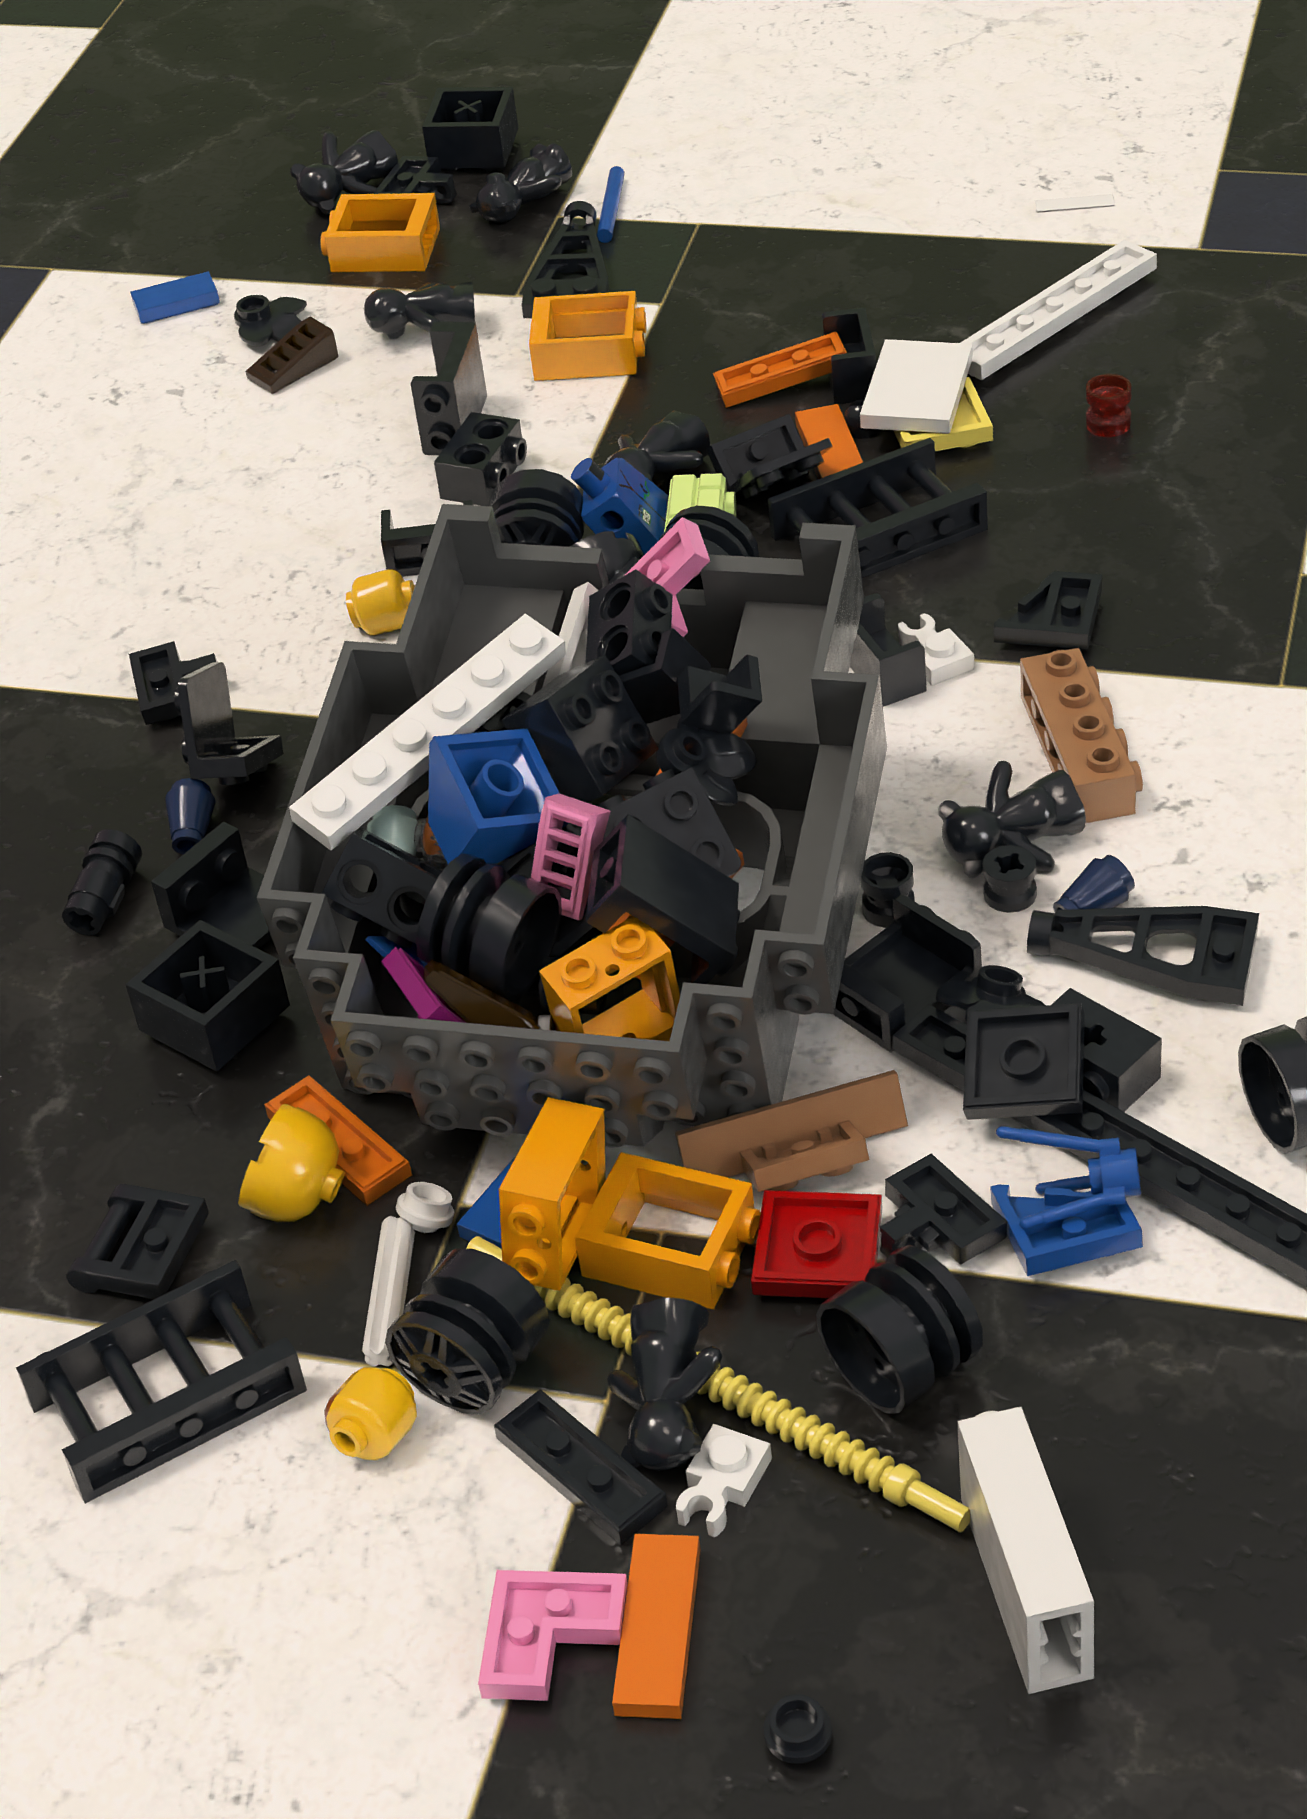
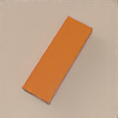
(778, 370)
(829, 423)
(367, 1159)
(657, 1626)

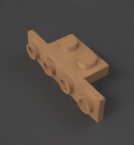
(797, 1136)

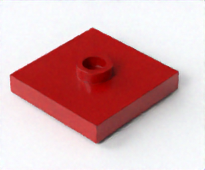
(815, 1242)

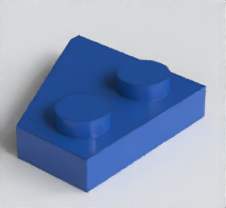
(1068, 1240)

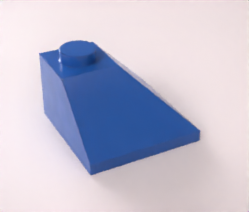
(486, 793)

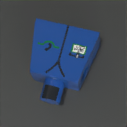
(621, 501)

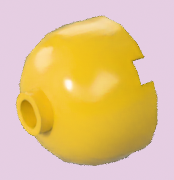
(293, 1167)

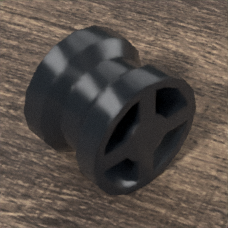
(1009, 878)

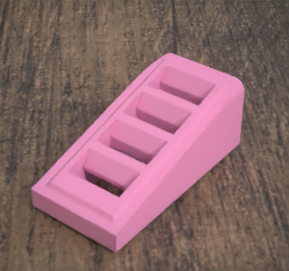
(593, 823)

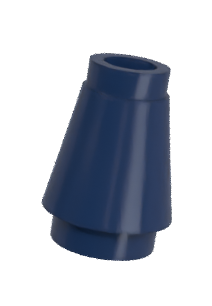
(189, 812)
(1099, 886)

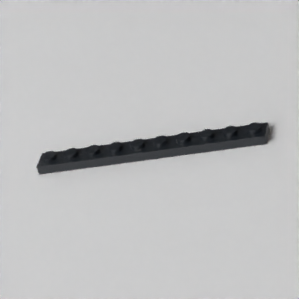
(1167, 1169)

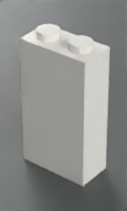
(1026, 1550)

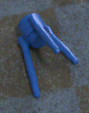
(1110, 1176)

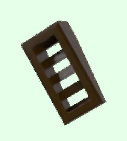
(294, 356)
(475, 1002)

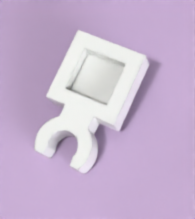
(944, 652)
(722, 1472)

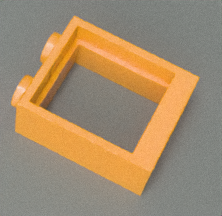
(381, 232)
(586, 316)
(585, 977)
(552, 1191)
(657, 1270)

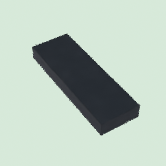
(581, 1466)

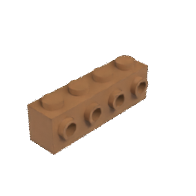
(1080, 732)

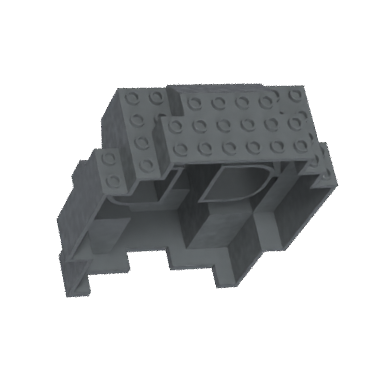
(796, 817)

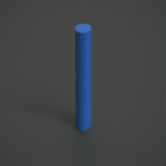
(610, 204)

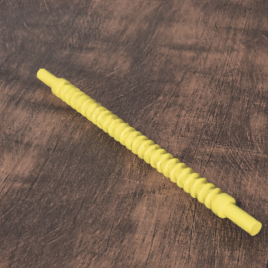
(899, 1483)

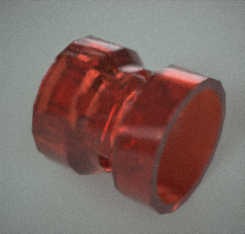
(1108, 405)

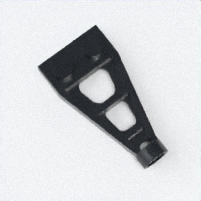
(553, 261)
(1219, 960)

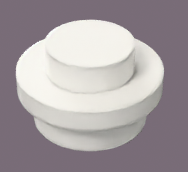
(425, 1207)

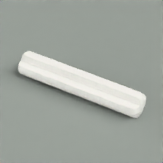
(388, 1287)

